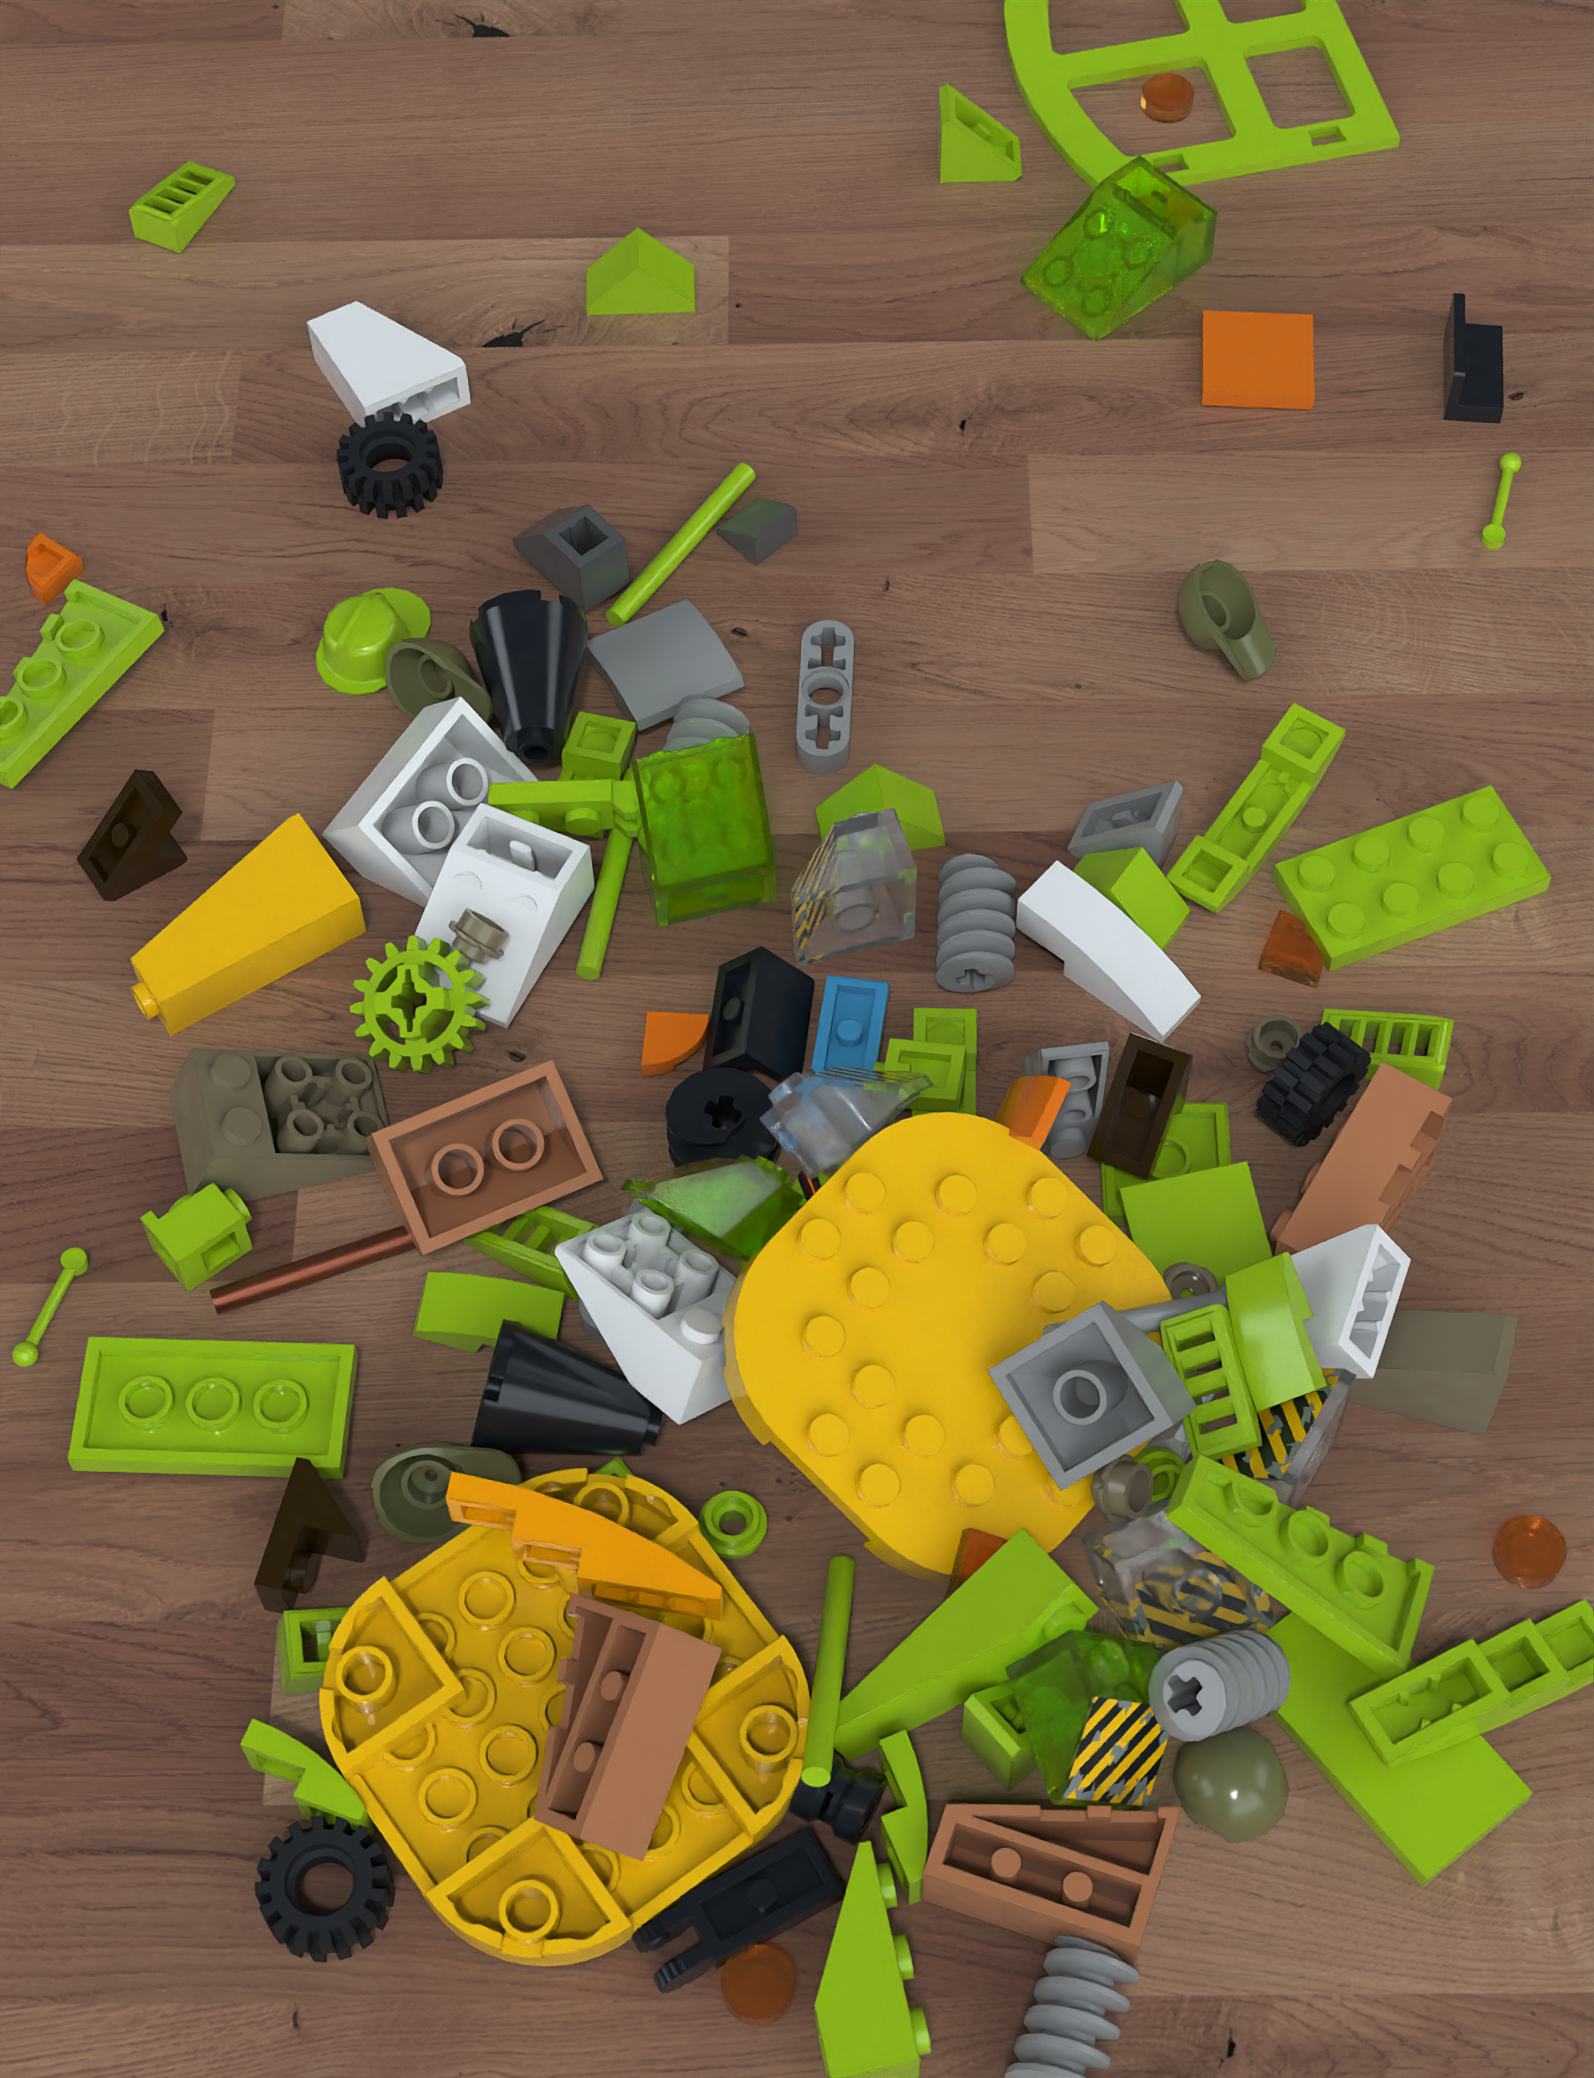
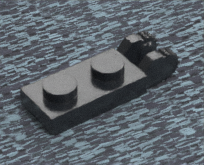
(743, 1908)

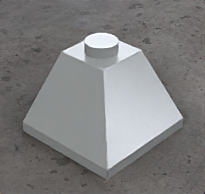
(1091, 1392)

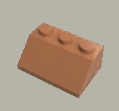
(483, 1158)

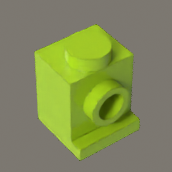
(200, 1234)

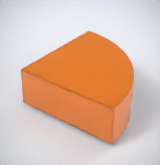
(50, 567)
(671, 1039)

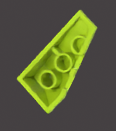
(964, 1645)

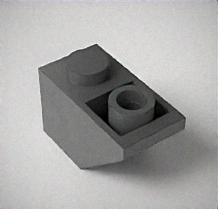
(577, 554)

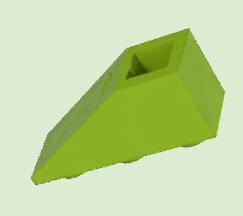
(861, 1996)

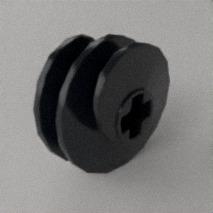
(717, 1101)

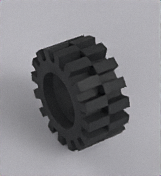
(384, 442)
(1313, 1083)
(294, 1858)

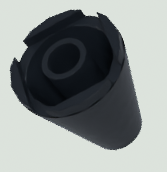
(531, 668)
(559, 1401)

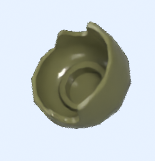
(1232, 1784)

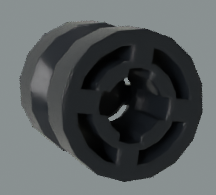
(844, 1803)

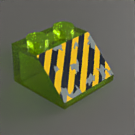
(721, 1201)
(1091, 1718)

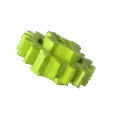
(404, 983)

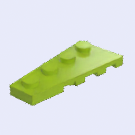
(70, 671)
(1324, 1576)

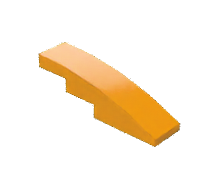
(609, 1559)

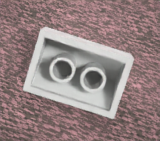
(421, 798)

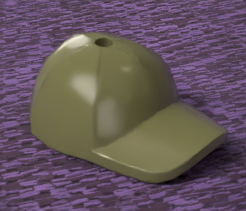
(1225, 616)
(432, 672)
(403, 1479)

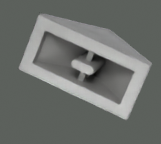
(1131, 820)

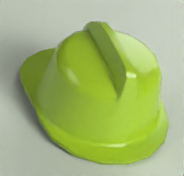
(360, 634)

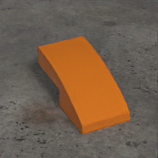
(1032, 1107)

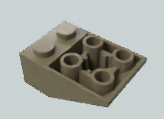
(274, 1119)

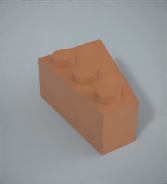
(1373, 1163)
(621, 1725)
(1052, 1870)

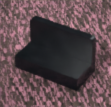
(1472, 368)
(760, 1016)

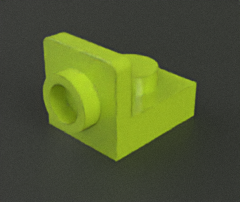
(939, 1061)

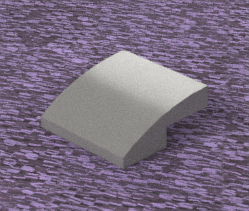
(661, 662)

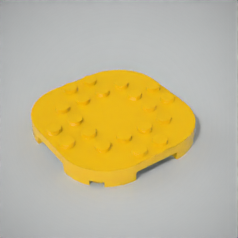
(885, 1305)
(446, 1712)

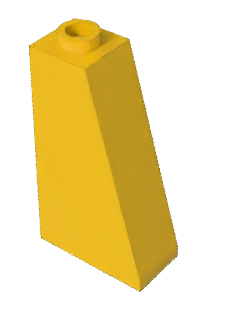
(248, 929)

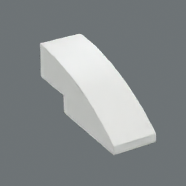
(1106, 952)

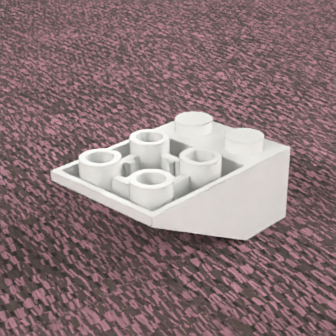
(522, 881)
(656, 1309)

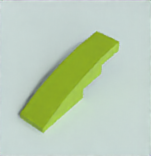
(1479, 1686)

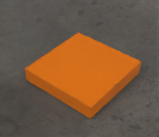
(1257, 360)

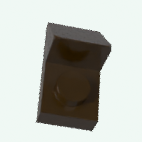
(133, 839)
(1141, 1105)
(304, 1526)

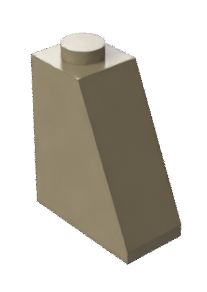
(1442, 1367)

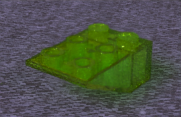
(1123, 248)
(703, 829)

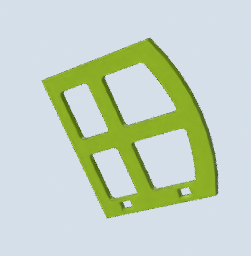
(1220, 52)

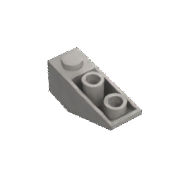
(1079, 1114)

